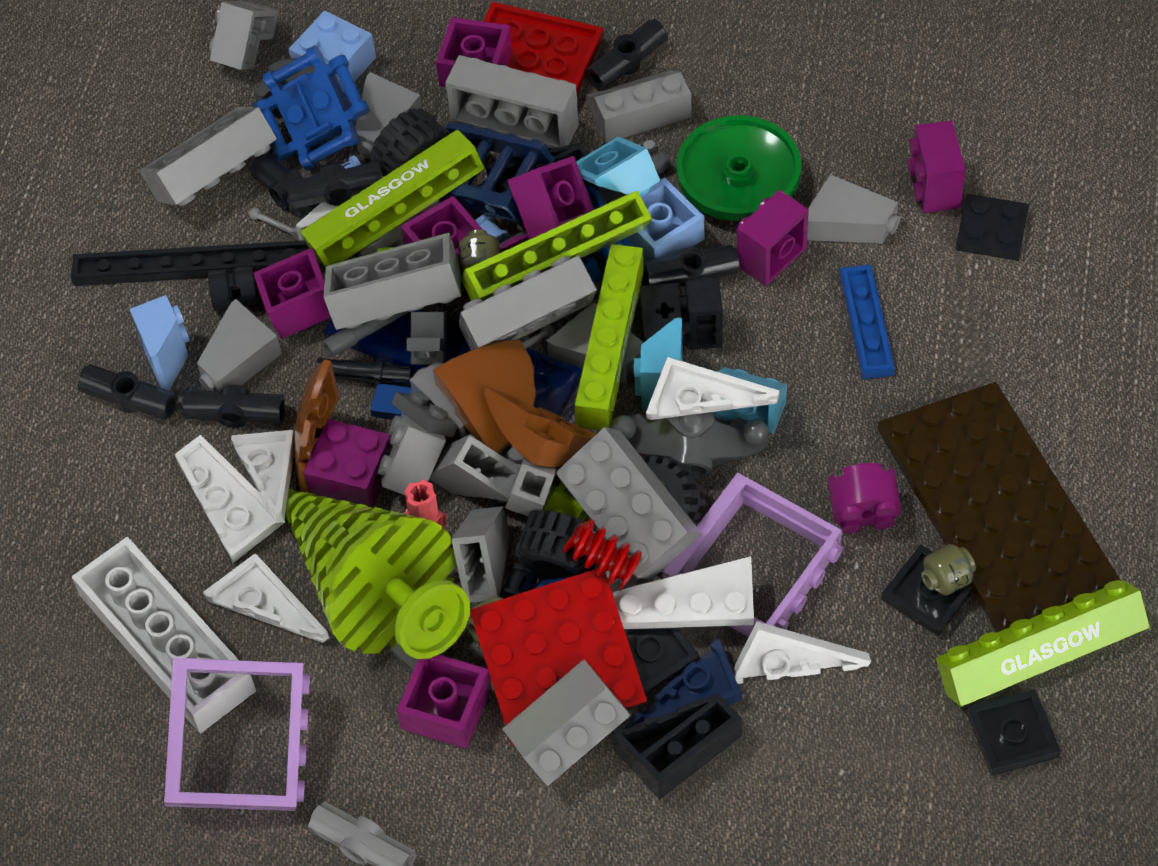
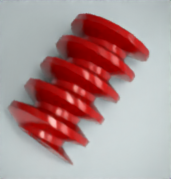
(603, 552)

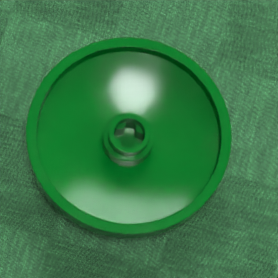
(737, 164)

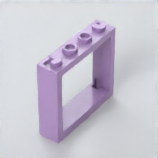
(784, 512)
(296, 751)

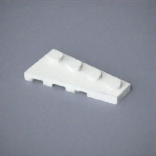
(227, 498)
(693, 599)

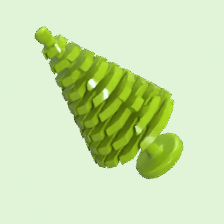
(380, 575)

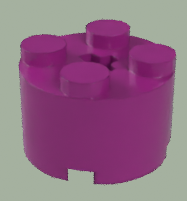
(864, 497)

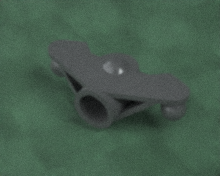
(695, 439)

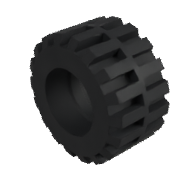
(405, 139)
(680, 483)
(543, 543)

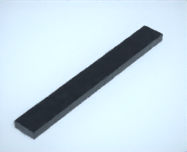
(177, 262)

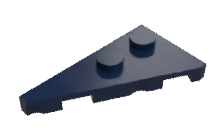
(699, 680)

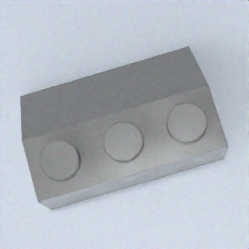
(641, 105)
(566, 722)

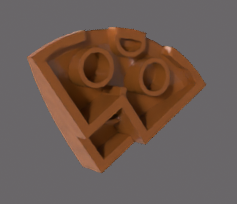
(497, 366)
(315, 409)
(536, 431)

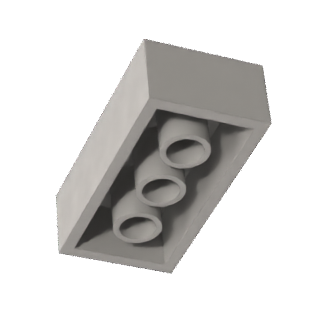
(512, 101)
(208, 156)
(392, 281)
(529, 305)
(629, 501)

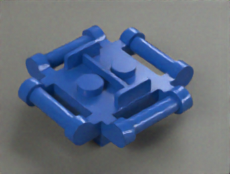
(313, 107)

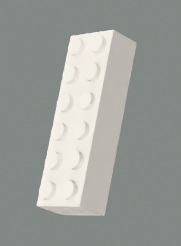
(160, 626)

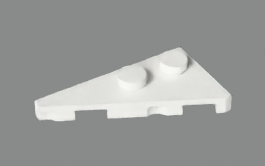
(697, 390)
(269, 463)
(262, 595)
(788, 653)

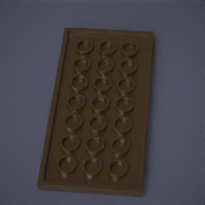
(999, 502)

